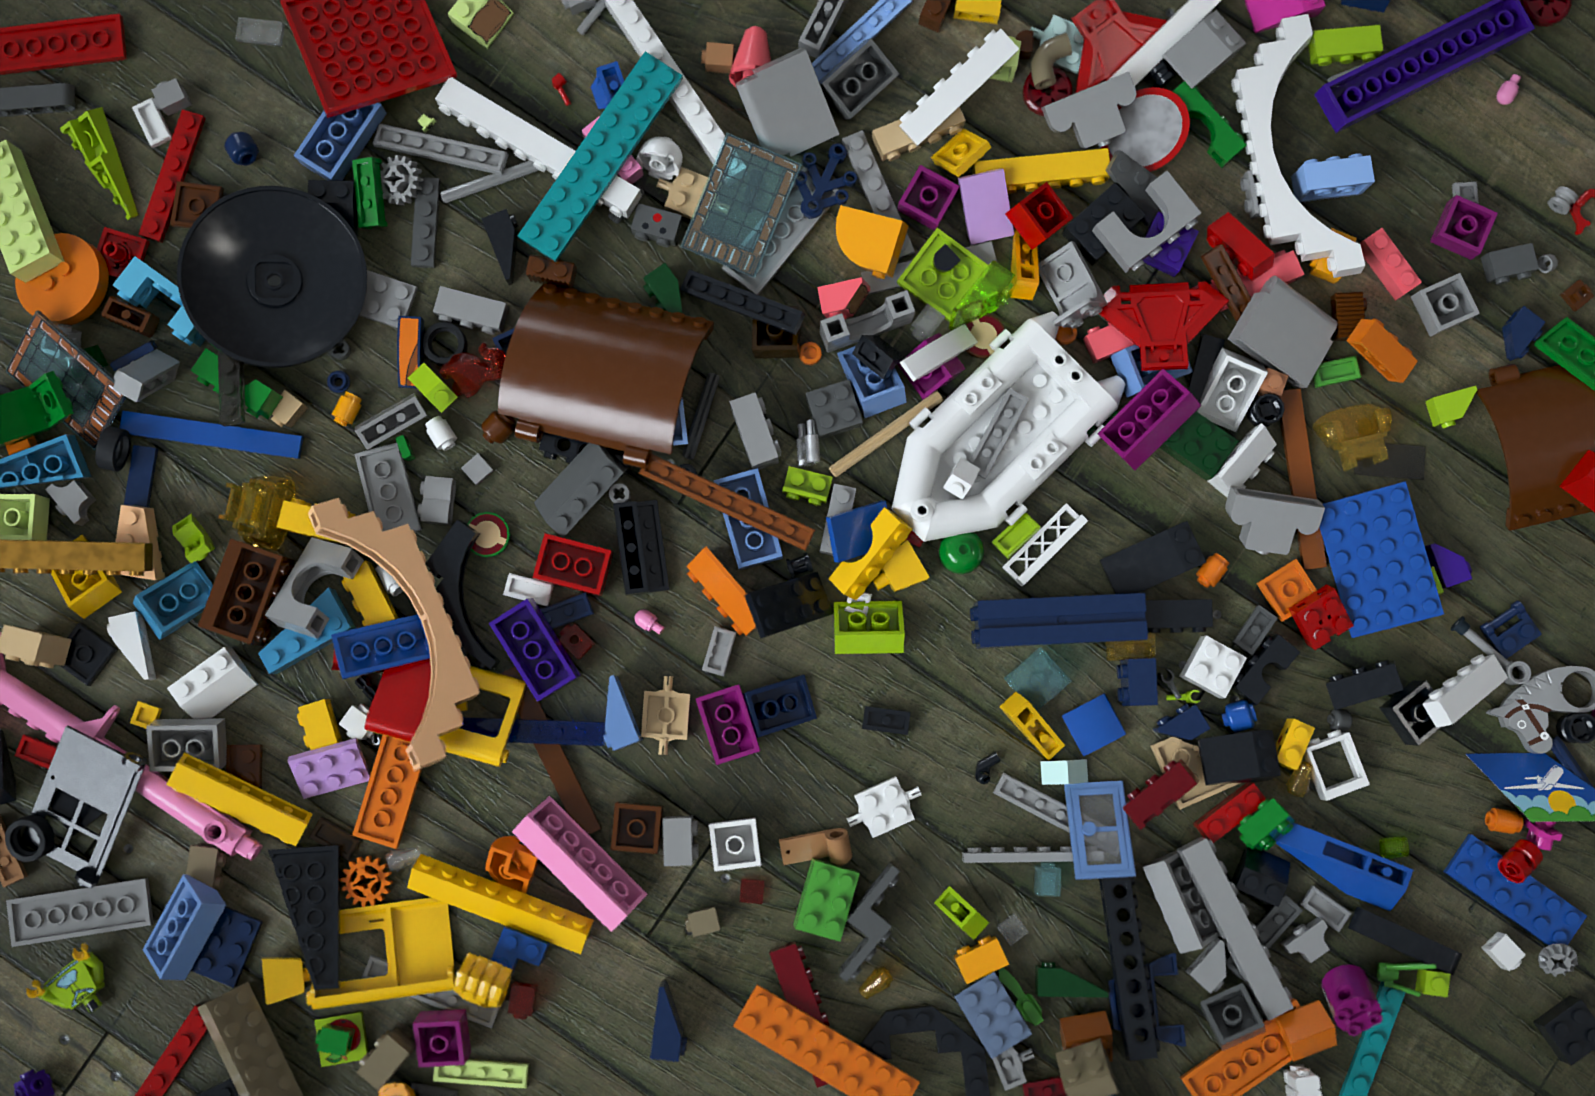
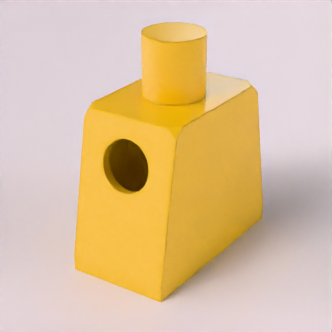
(901, 570)
(283, 978)

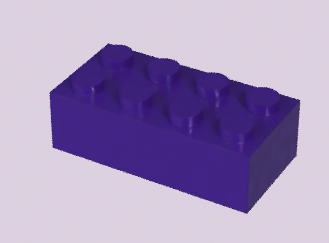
(534, 649)

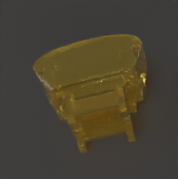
(1355, 433)
(260, 509)

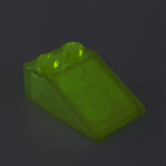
(984, 296)

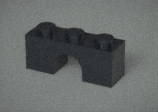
(1250, 682)

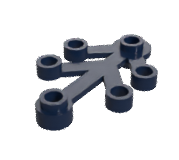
(823, 183)

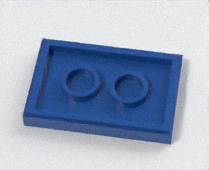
(851, 531)

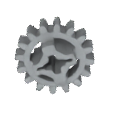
(400, 180)

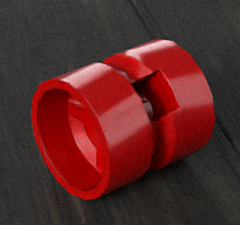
(1520, 861)

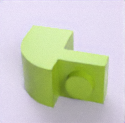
(193, 538)

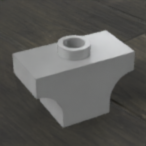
(72, 501)
(1307, 940)

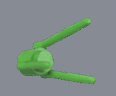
(1390, 971)

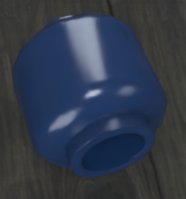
(241, 148)

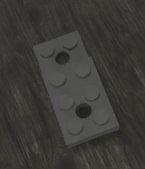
(869, 922)

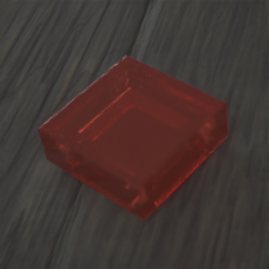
(751, 891)

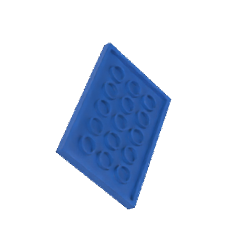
(1379, 560)

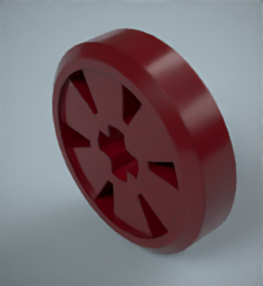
(1546, 15)
(1036, 99)

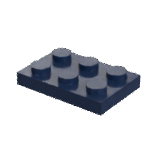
(228, 947)

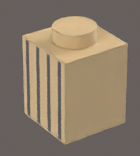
(288, 410)

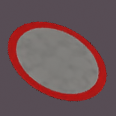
(1154, 127)

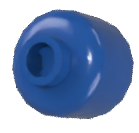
(1239, 716)

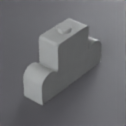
(1093, 111)
(1272, 518)

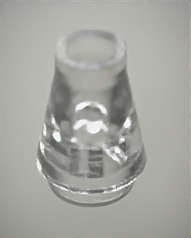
(401, 858)

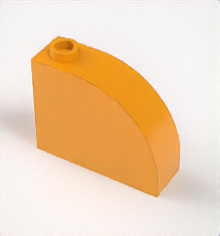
(870, 240)

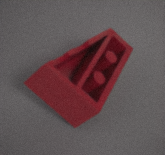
(1159, 792)

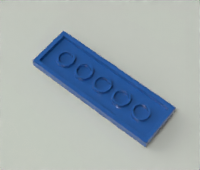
(1525, 903)

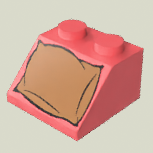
(843, 297)

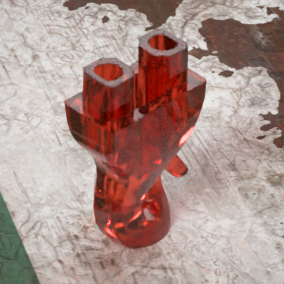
(472, 371)

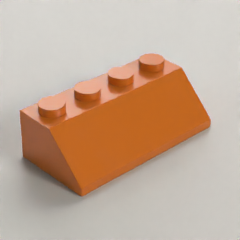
(723, 588)

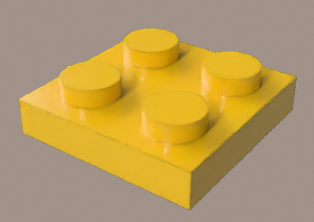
(961, 152)

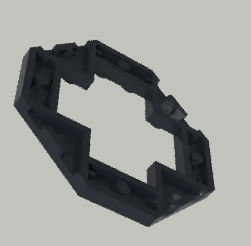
(948, 1039)

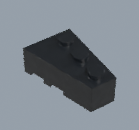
(1364, 684)

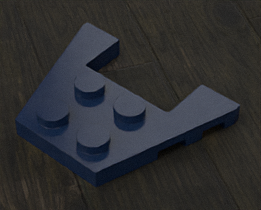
(1160, 967)

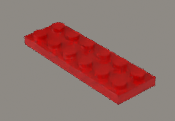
(62, 44)

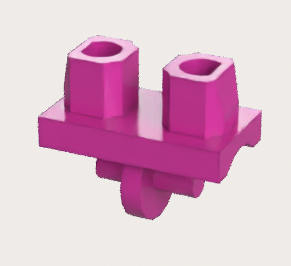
(1542, 833)

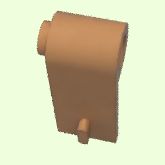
(827, 843)

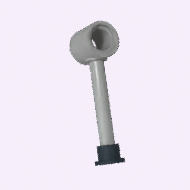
(1463, 628)

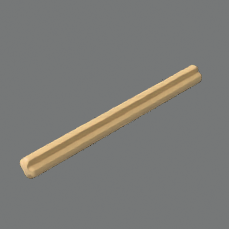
(884, 435)

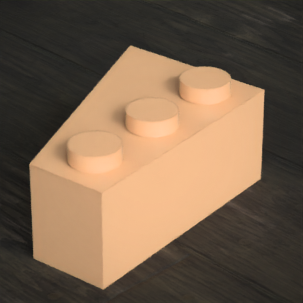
(139, 525)

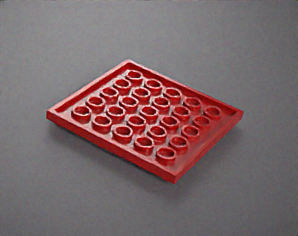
(367, 49)

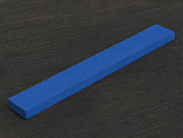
(212, 434)

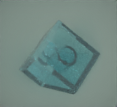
(1037, 678)

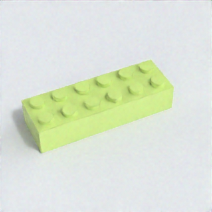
(24, 226)

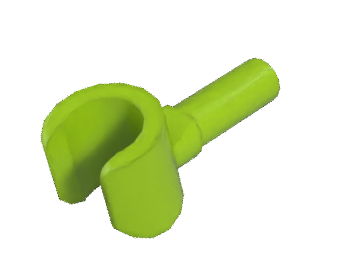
(1187, 697)

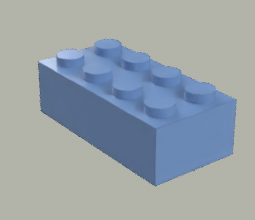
(338, 141)
(749, 544)

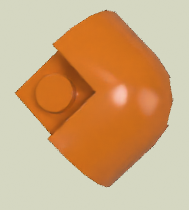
(511, 863)

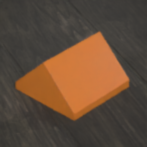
(1307, 1030)

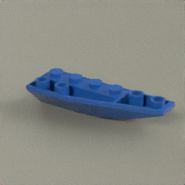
(1348, 867)

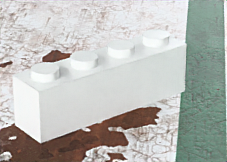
(1464, 690)

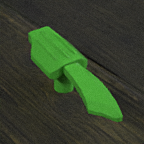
(1026, 1002)

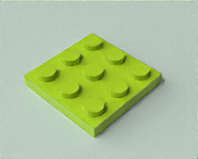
(939, 288)

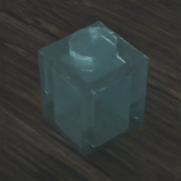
(1047, 880)

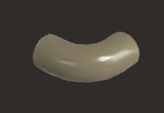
(1045, 57)

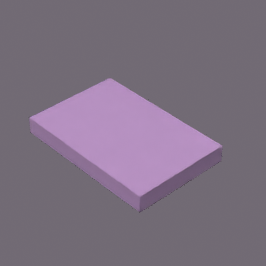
(985, 206)

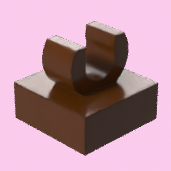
(1577, 295)

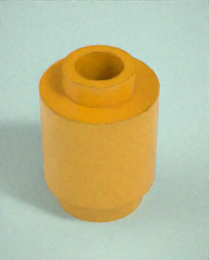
(346, 409)

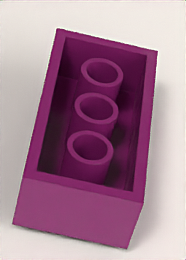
(1149, 419)

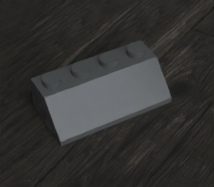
(579, 487)

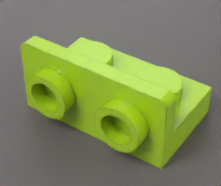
(807, 485)

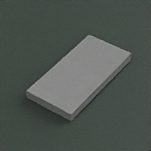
(388, 487)

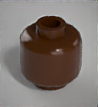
(498, 427)

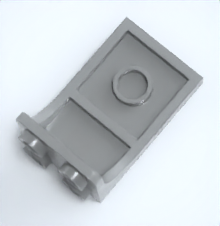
(1071, 286)

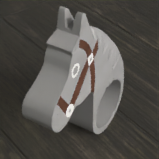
(1528, 706)

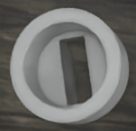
(1544, 259)

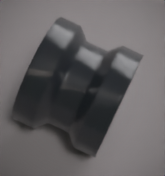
(1161, 74)

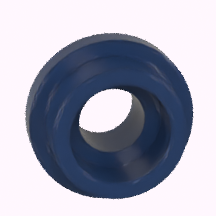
(333, 377)

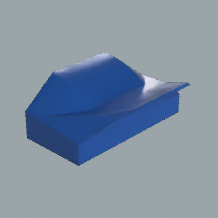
(606, 84)

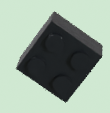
(1408, 714)
(1568, 1029)

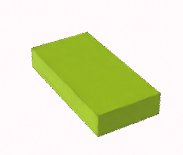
(1016, 535)

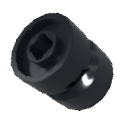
(1265, 410)
(1576, 728)

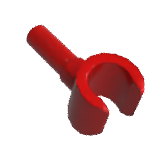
(557, 82)

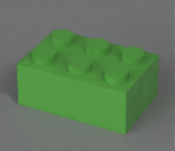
(826, 899)

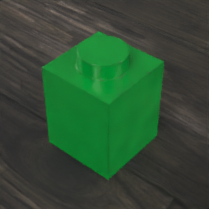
(335, 1039)

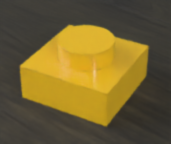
(145, 714)

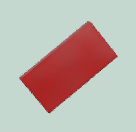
(36, 751)

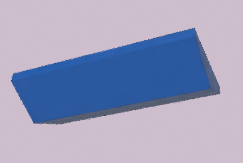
(380, 646)

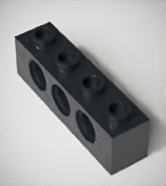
(550, 447)

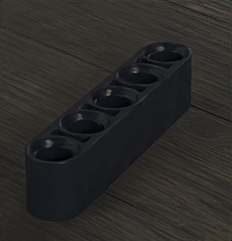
(1404, 940)

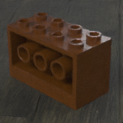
(233, 588)

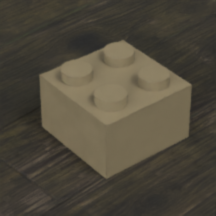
(384, 1061)
(1086, 1070)

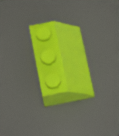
(876, 633)

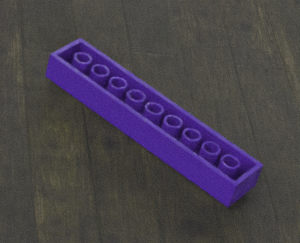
(1423, 62)

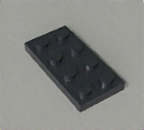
(788, 604)

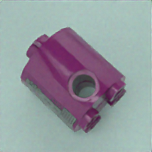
(1351, 999)

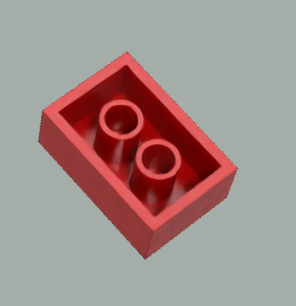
(573, 564)

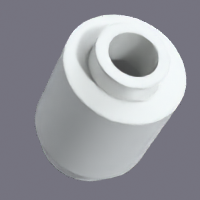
(441, 433)

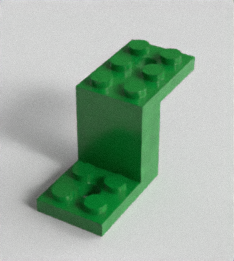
(33, 409)

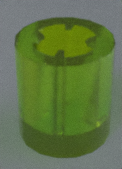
(1394, 847)

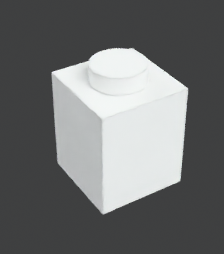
(961, 478)
(1503, 951)

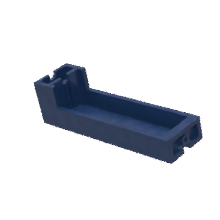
(1059, 620)

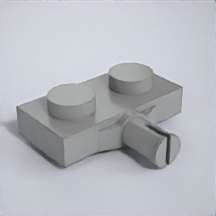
(1010, 1067)

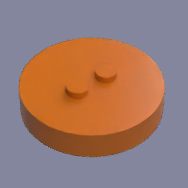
(70, 289)

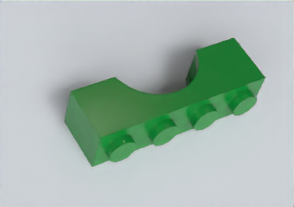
(1224, 140)
(258, 397)

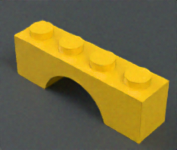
(888, 535)

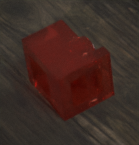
(584, 644)

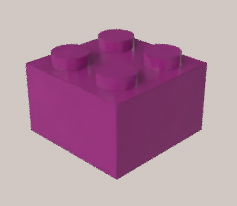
(928, 198)
(1463, 227)
(442, 1038)

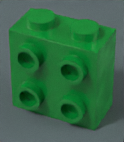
(1265, 825)

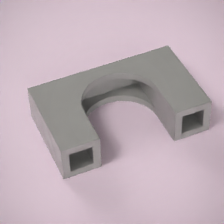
(1131, 250)
(841, 332)
(315, 561)

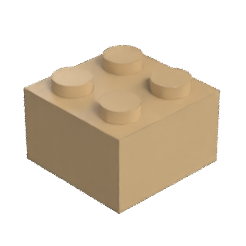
(33, 646)

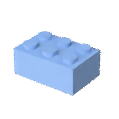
(1333, 178)

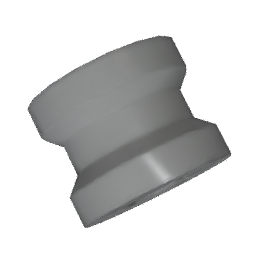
(1562, 200)

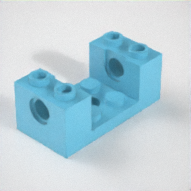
(141, 284)

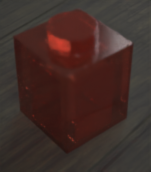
(522, 1000)

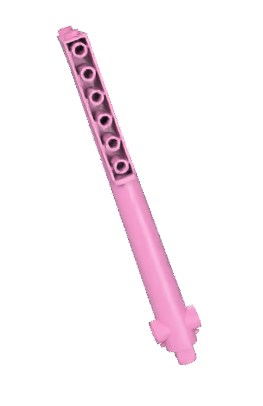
(203, 819)

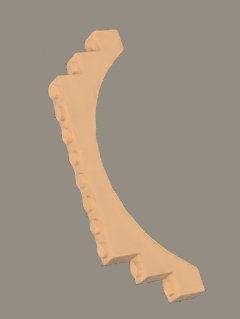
(401, 558)

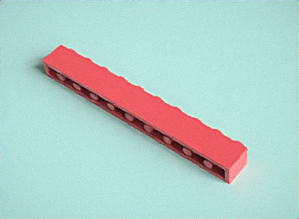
(1109, 340)

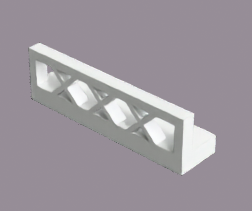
(1054, 546)

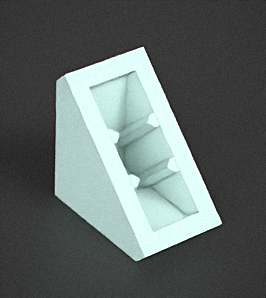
(1064, 772)

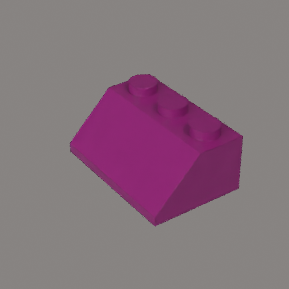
(728, 724)

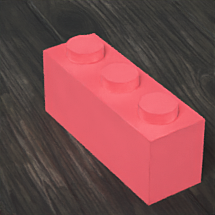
(1389, 264)

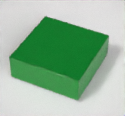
(405, 448)

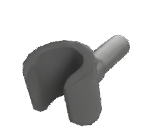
(1169, 680)

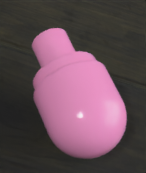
(1508, 90)
(648, 621)

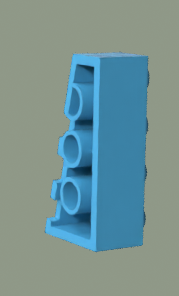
(44, 463)
(291, 647)

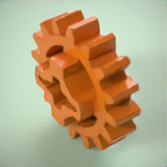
(369, 890)

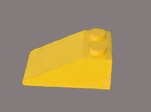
(86, 592)

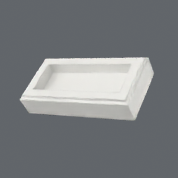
(152, 123)
(523, 588)

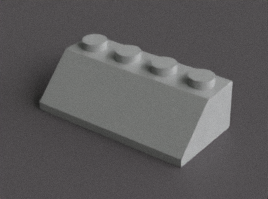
(1180, 903)

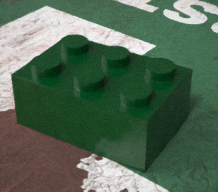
(1200, 445)

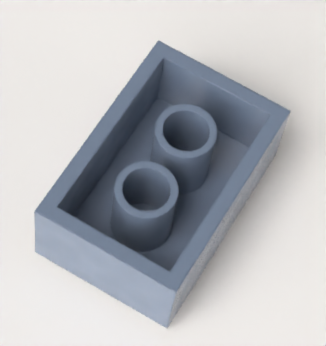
(993, 1015)

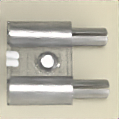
(807, 445)

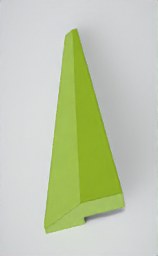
(94, 140)

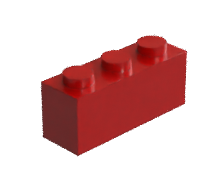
(1242, 246)
(1229, 812)

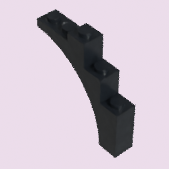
(450, 563)

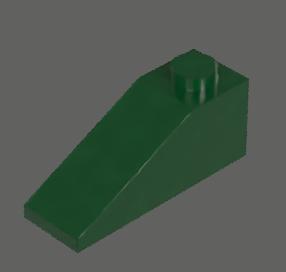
(1058, 982)

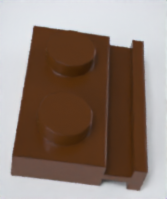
(245, 763)

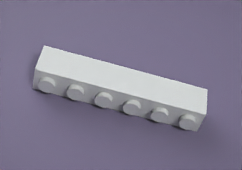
(958, 87)

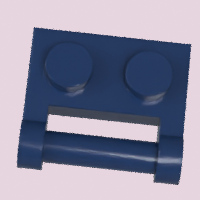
(1513, 637)

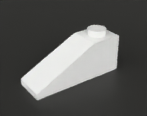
(131, 637)

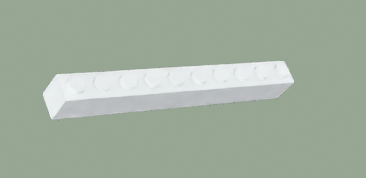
(684, 97)
(525, 140)

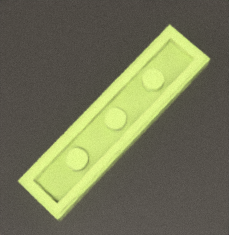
(485, 1073)

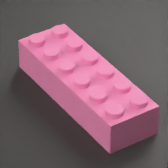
(579, 863)

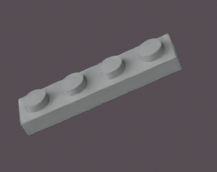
(998, 431)

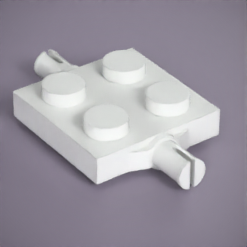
(884, 807)

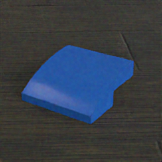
(1094, 724)

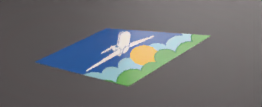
(1539, 786)

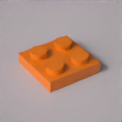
(1286, 588)

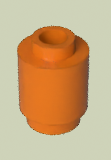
(1212, 570)
(1504, 821)

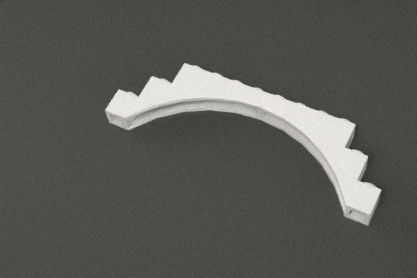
(1283, 214)

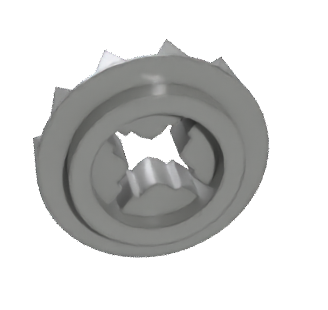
(1558, 952)

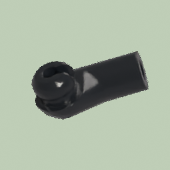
(983, 768)

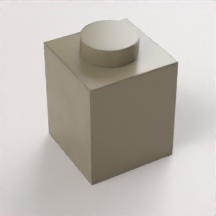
(703, 921)

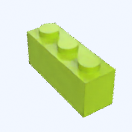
(1345, 45)

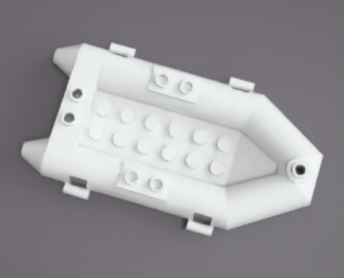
(1051, 427)

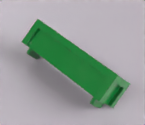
(369, 192)

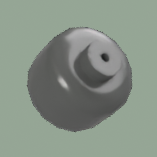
(1340, 719)

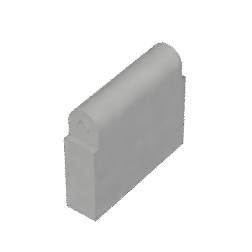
(787, 105)
(1284, 332)

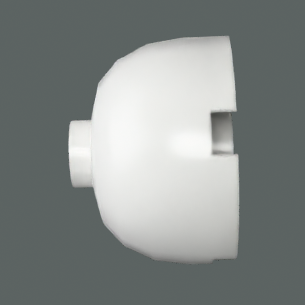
(660, 157)

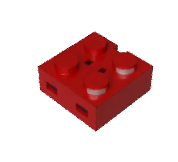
(1320, 617)

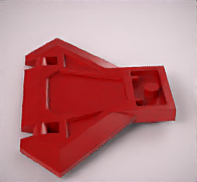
(1109, 39)
(1162, 319)

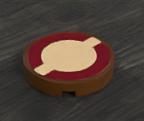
(984, 331)

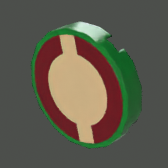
(493, 535)

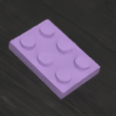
(329, 768)

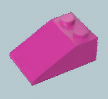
(1268, 13)

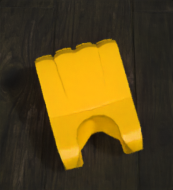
(482, 981)

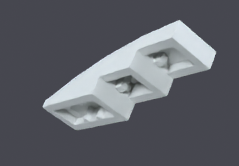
(938, 352)

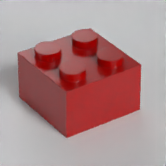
(1039, 215)

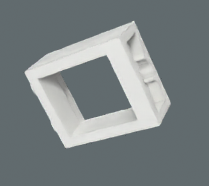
(1360, 779)

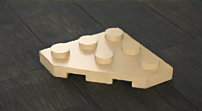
(1176, 749)

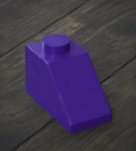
(1448, 565)

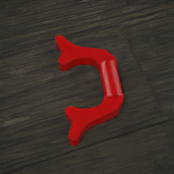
(1575, 210)

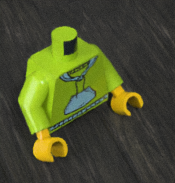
(74, 983)

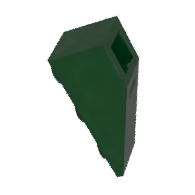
(665, 288)

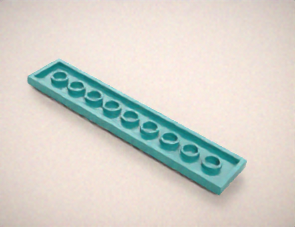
(600, 156)

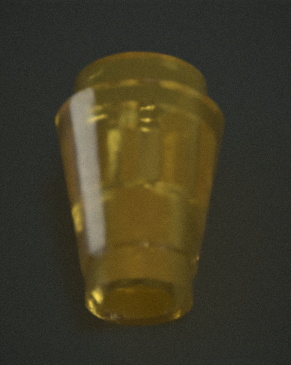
(1300, 780)
(876, 982)

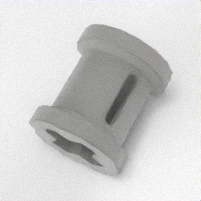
(619, 487)

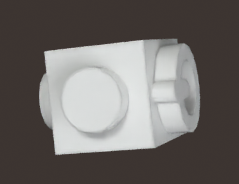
(355, 721)

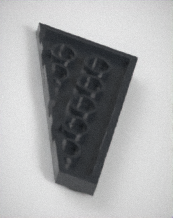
(312, 898)

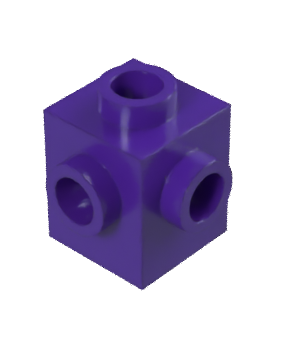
(34, 1084)

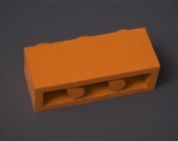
(1382, 350)

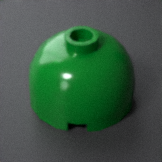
(961, 553)

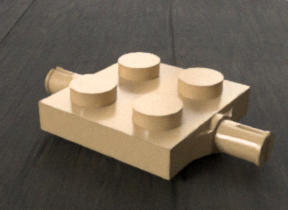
(683, 192)
(665, 715)

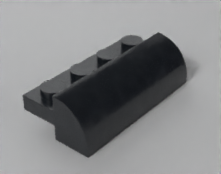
(641, 547)

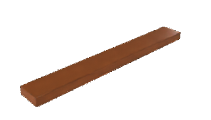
(1301, 473)
(729, 502)

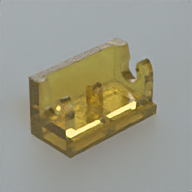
(1131, 649)

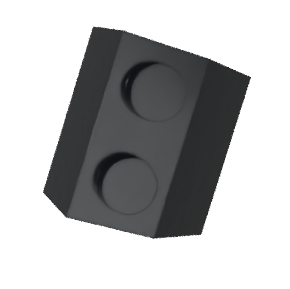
(1262, 875)

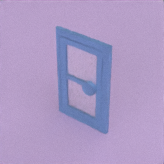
(1099, 830)

